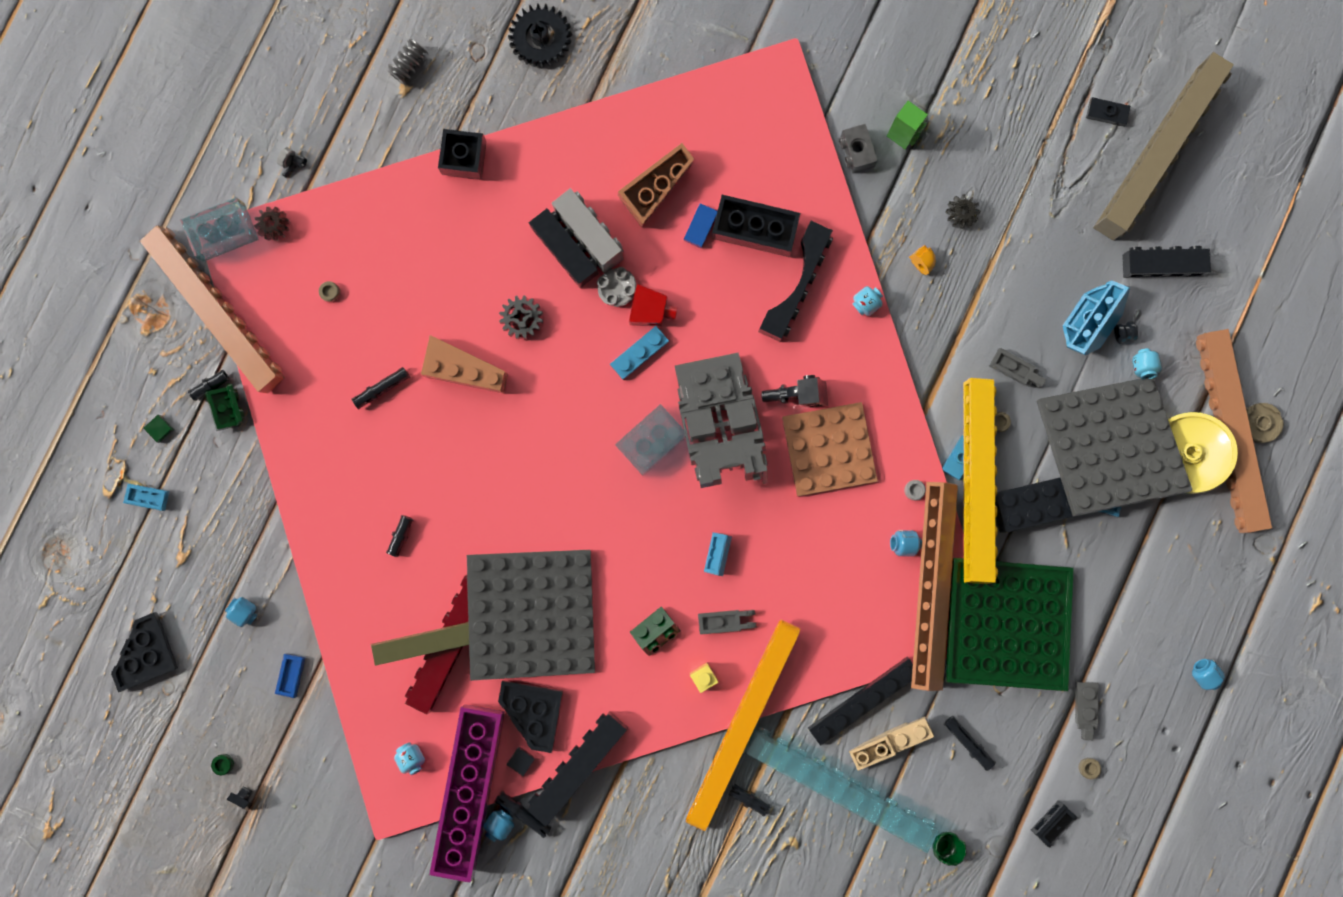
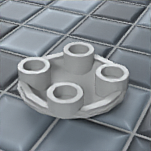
(616, 287)

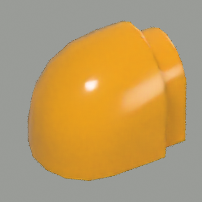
(924, 259)

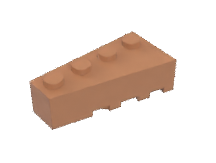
(652, 186)
(455, 366)

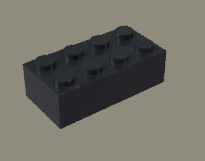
(755, 225)
(1031, 505)

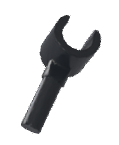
(297, 160)

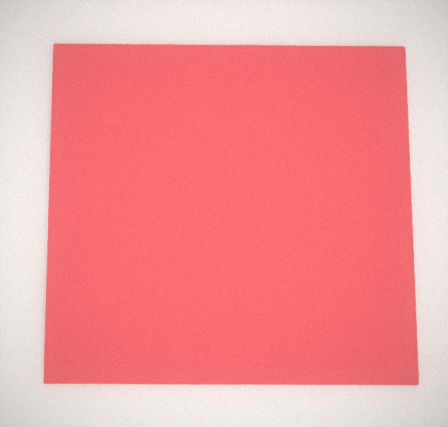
(542, 459)

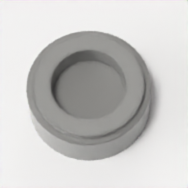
(285, 157)
(914, 490)

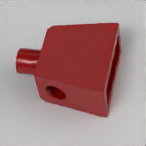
(650, 308)

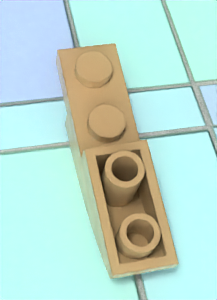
(891, 742)

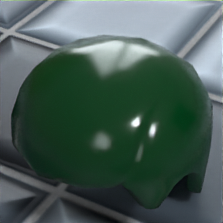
(949, 848)

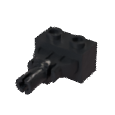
(810, 392)

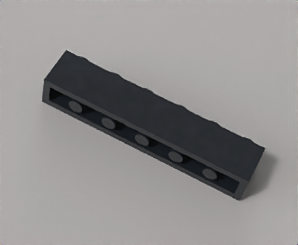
(577, 768)

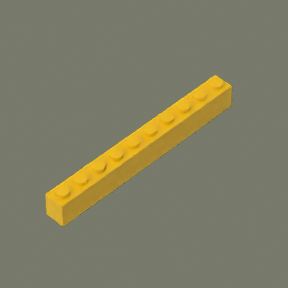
(979, 481)

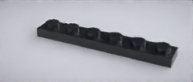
(862, 701)

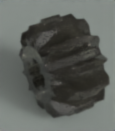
(970, 213)
(272, 216)

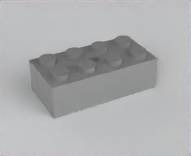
(588, 230)

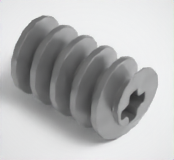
(407, 61)

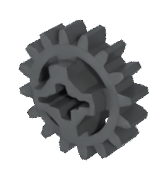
(523, 325)

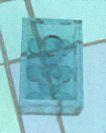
(219, 229)
(651, 440)

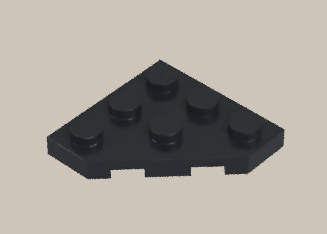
(144, 654)
(533, 712)

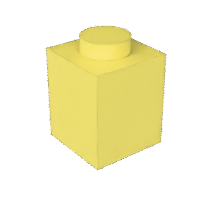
(703, 677)

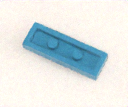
(639, 352)

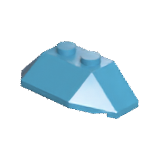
(1095, 317)

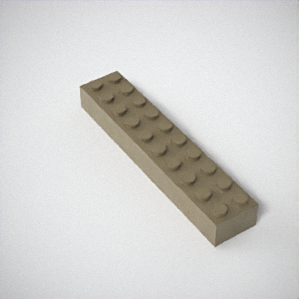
(1163, 146)

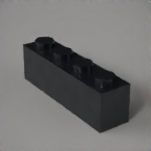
(563, 247)
(1166, 262)

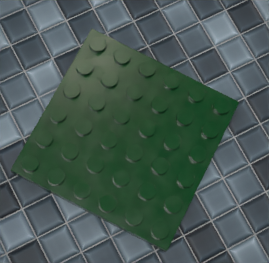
(1011, 628)

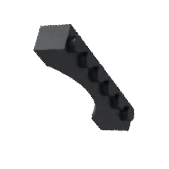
(813, 243)

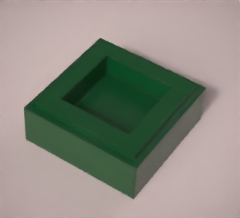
(158, 428)

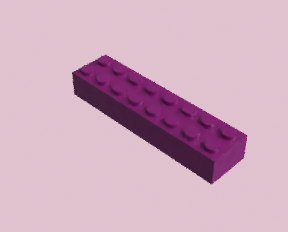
(467, 793)

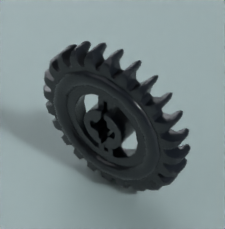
(539, 18)

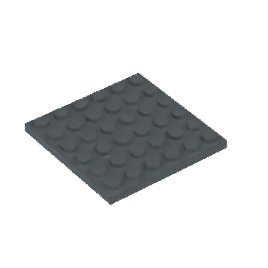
(1113, 446)
(530, 614)

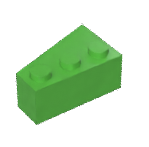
(907, 125)

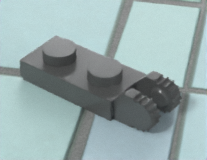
(724, 621)

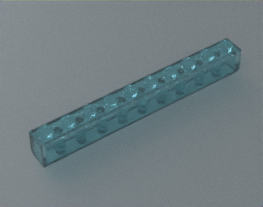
(841, 790)

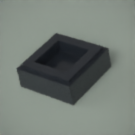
(520, 761)

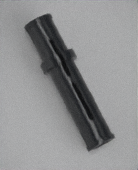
(373, 392)
(975, 750)
(516, 809)

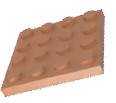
(829, 449)

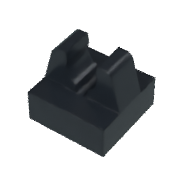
(241, 798)

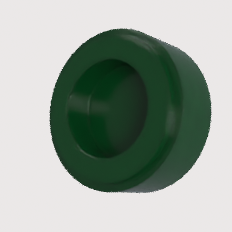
(222, 764)

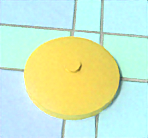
(1205, 449)

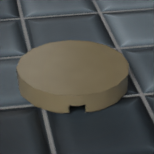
(1264, 422)

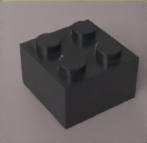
(462, 154)

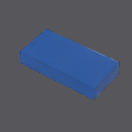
(700, 225)
(290, 675)

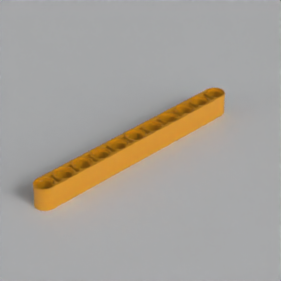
(742, 725)

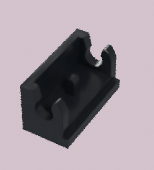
(1053, 823)

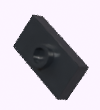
(1108, 112)

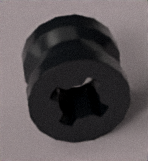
(1126, 332)

